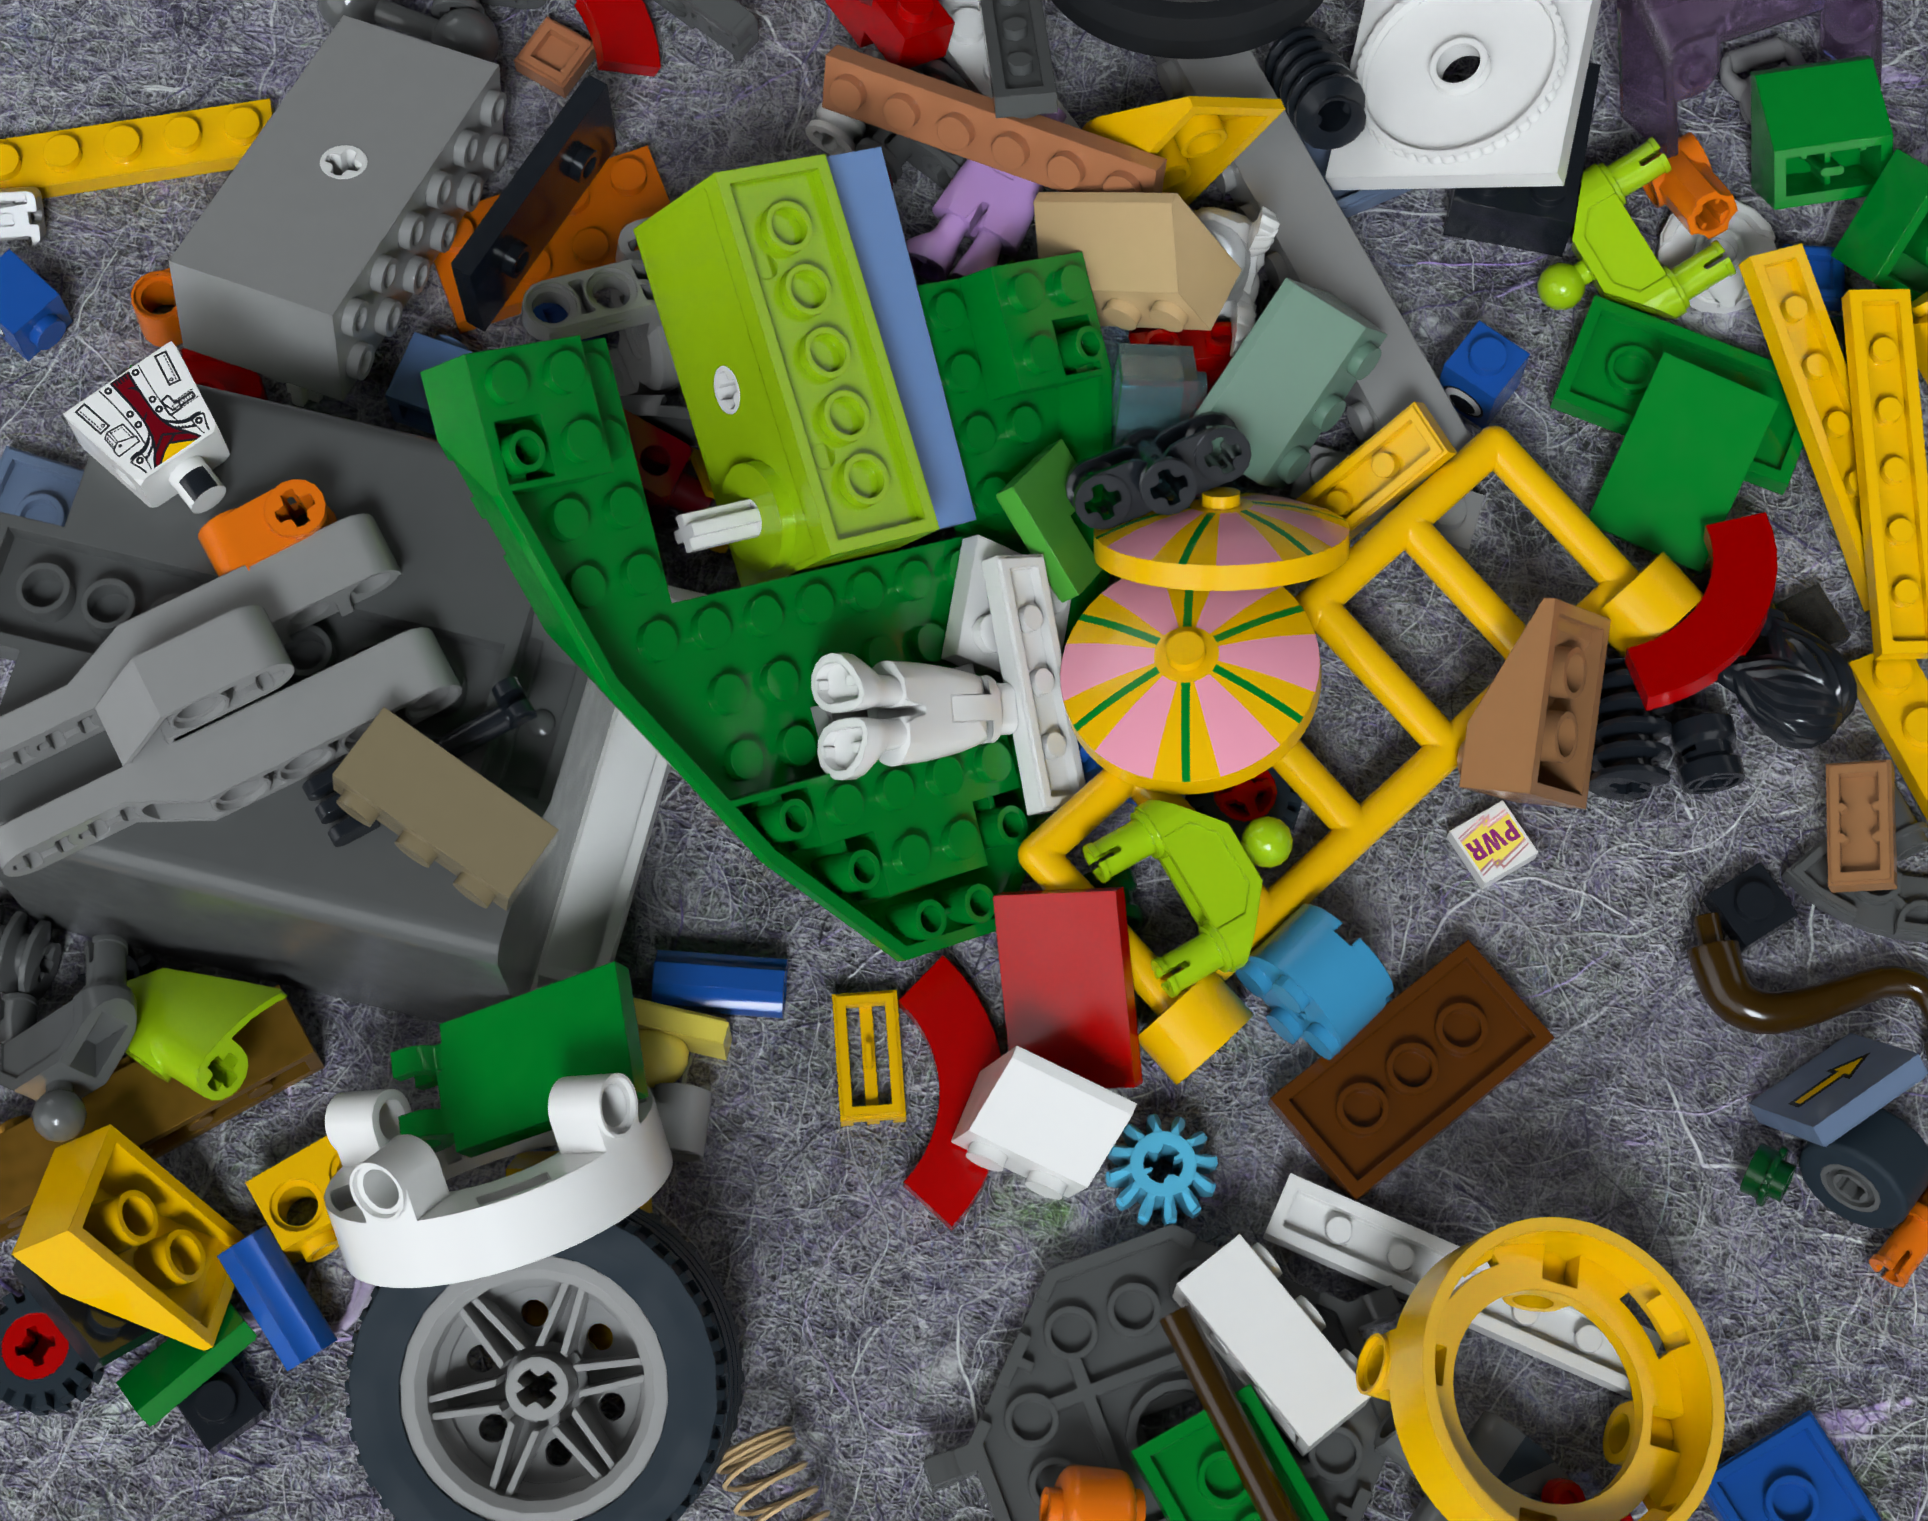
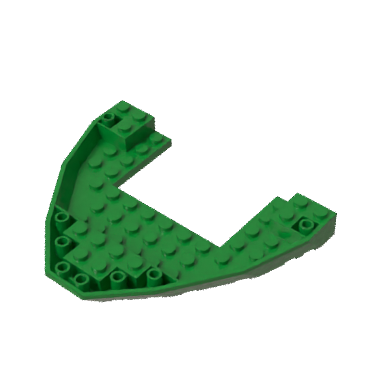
(728, 674)

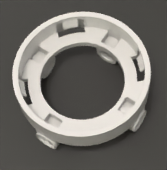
(411, 1232)

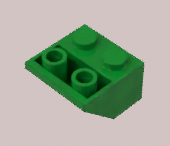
(1818, 132)

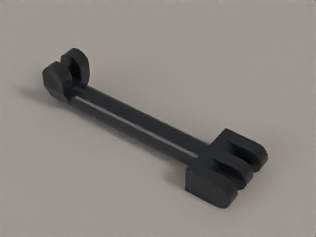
(511, 712)

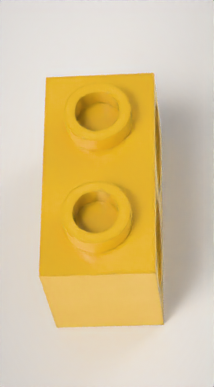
(295, 1178)

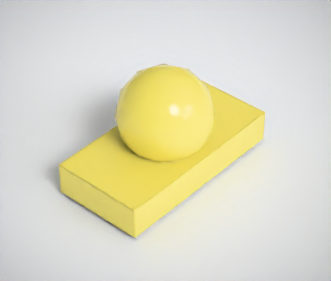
(673, 1032)

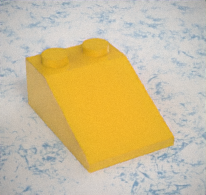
(1193, 134)
(129, 1239)

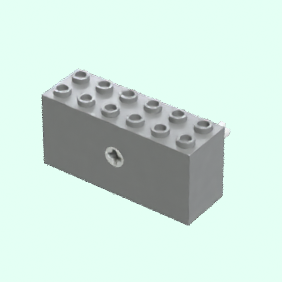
(340, 209)

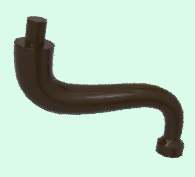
(1738, 1002)

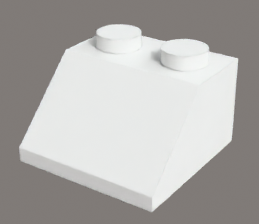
(1041, 1123)

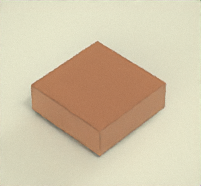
(555, 57)

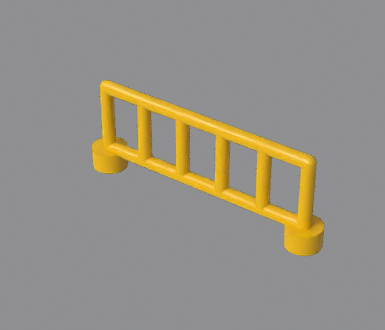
(1637, 602)

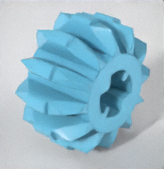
(1175, 1189)

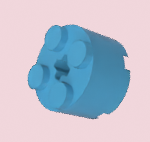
(1316, 981)

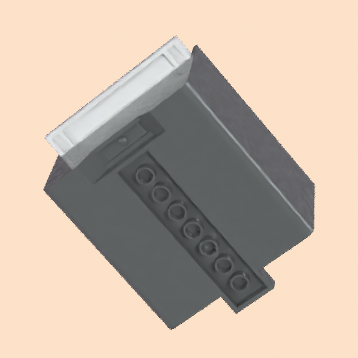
(266, 882)

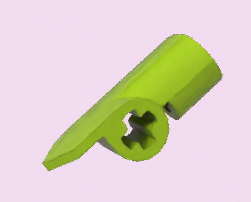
(189, 1028)

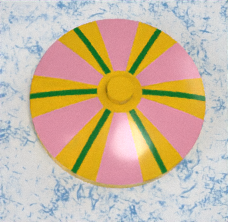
(1226, 543)
(1190, 684)

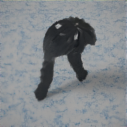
(1797, 689)

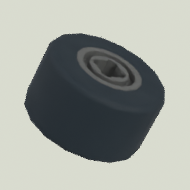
(1870, 1171)

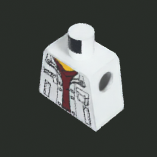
(154, 432)

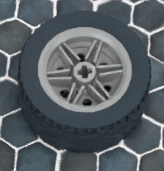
(670, 1360)

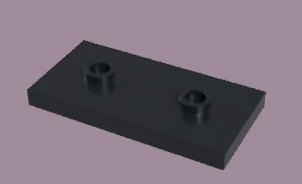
(535, 203)

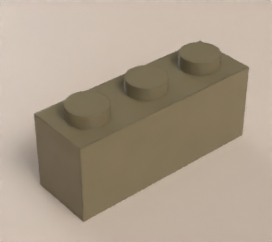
(443, 811)

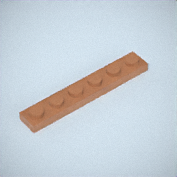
(967, 126)

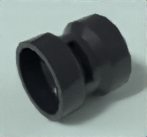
(1707, 753)

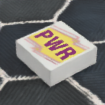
(1492, 845)

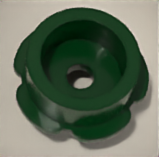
(1768, 1174)

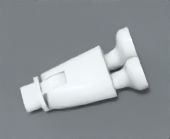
(912, 712)

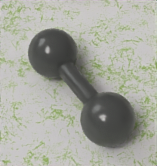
(459, 29)

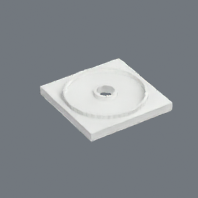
(1492, 130)

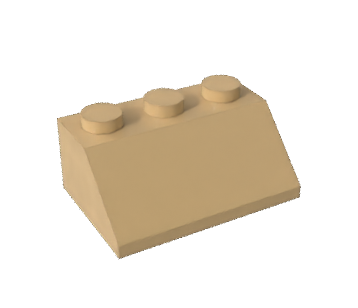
(1142, 255)

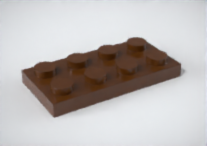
(1411, 1071)

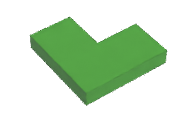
(1042, 518)

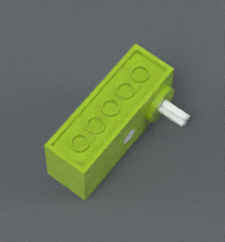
(782, 374)

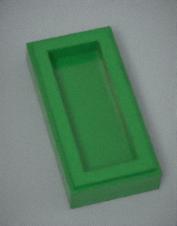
(179, 1369)

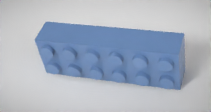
(893, 293)

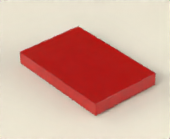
(1070, 981)

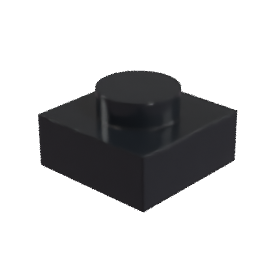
(1751, 907)
(222, 1408)

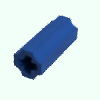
(721, 983)
(277, 1297)

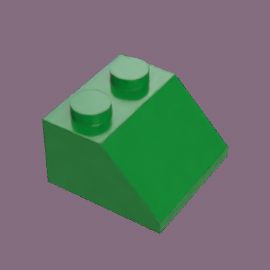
(1891, 229)

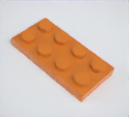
(620, 193)

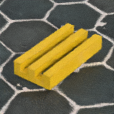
(872, 1112)

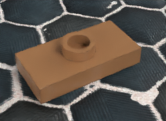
(1861, 826)

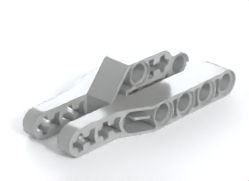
(203, 661)

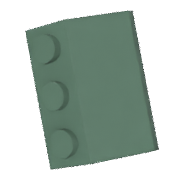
(1293, 378)

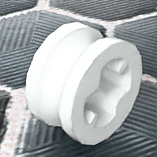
(834, 131)

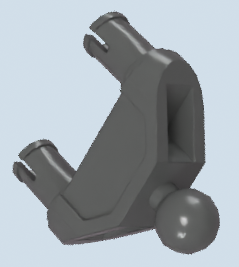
(73, 1046)

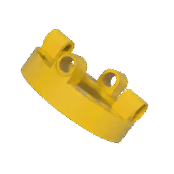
(1661, 1438)

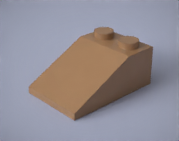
(1541, 712)

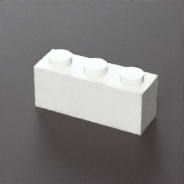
(1273, 1342)

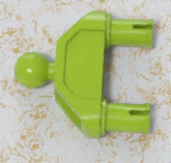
(1615, 252)
(1210, 874)

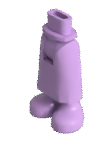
(982, 206)

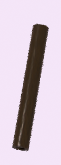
(1227, 1416)

